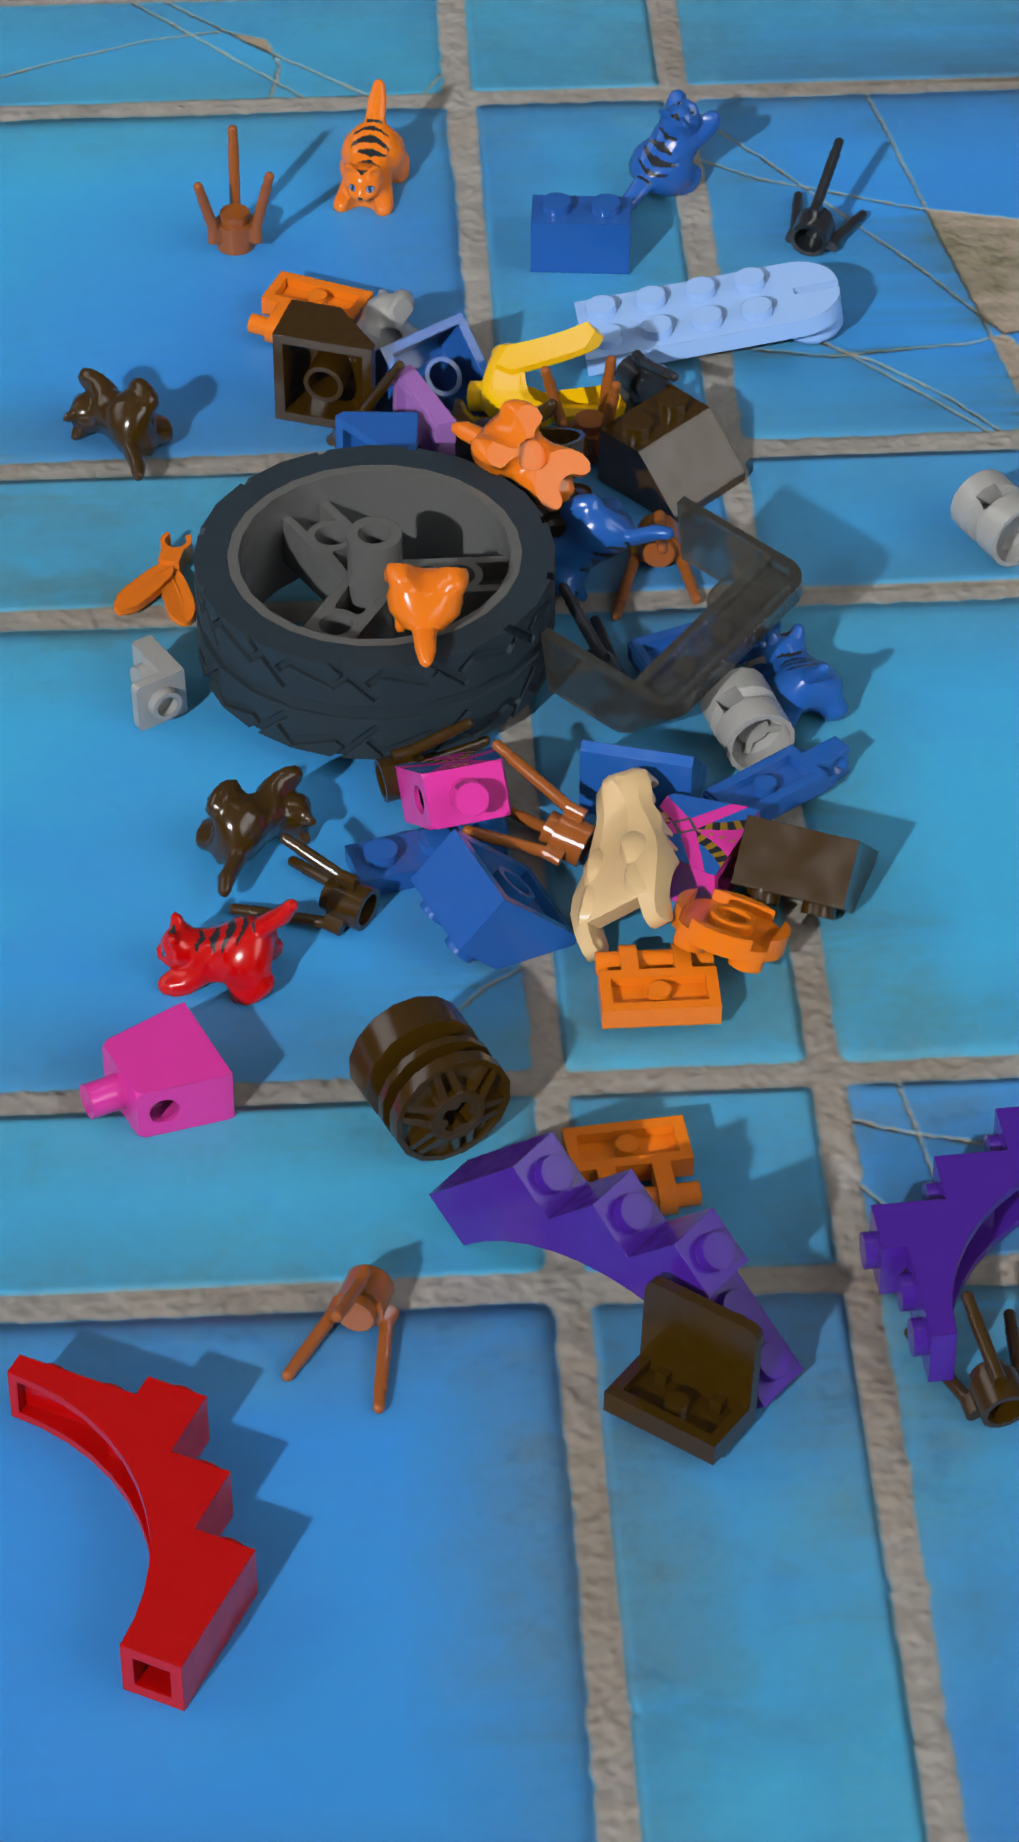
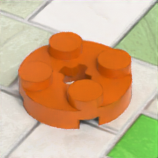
(729, 928)

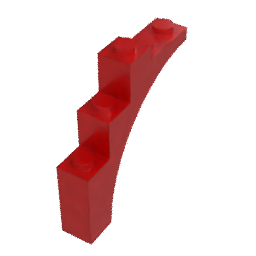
(150, 1452)

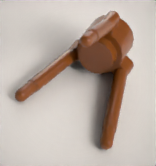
(235, 228)
(588, 420)
(657, 555)
(564, 836)
(358, 1306)

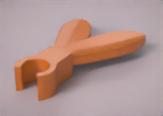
(165, 580)

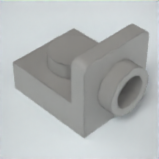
(156, 685)

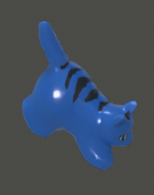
(665, 159)
(595, 533)
(799, 679)

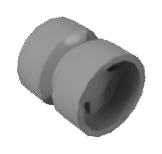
(989, 514)
(746, 717)

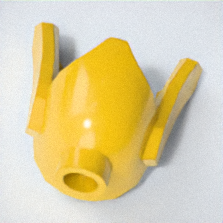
(507, 365)

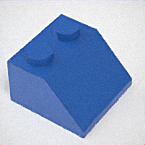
(580, 234)
(442, 355)
(489, 904)

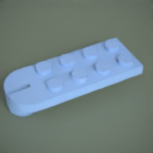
(715, 314)

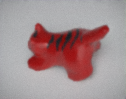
(228, 953)

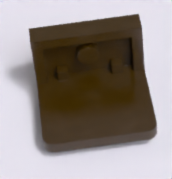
(692, 1373)

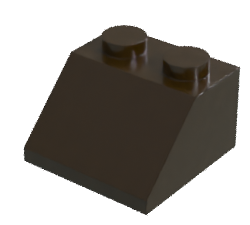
(320, 364)
(668, 452)
(802, 866)

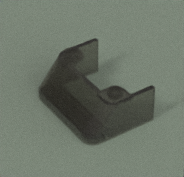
(751, 597)

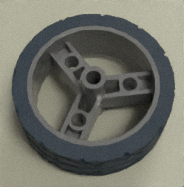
(347, 673)

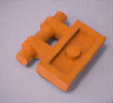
(307, 289)
(657, 987)
(650, 1147)

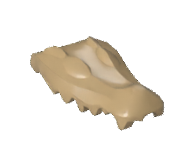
(627, 861)

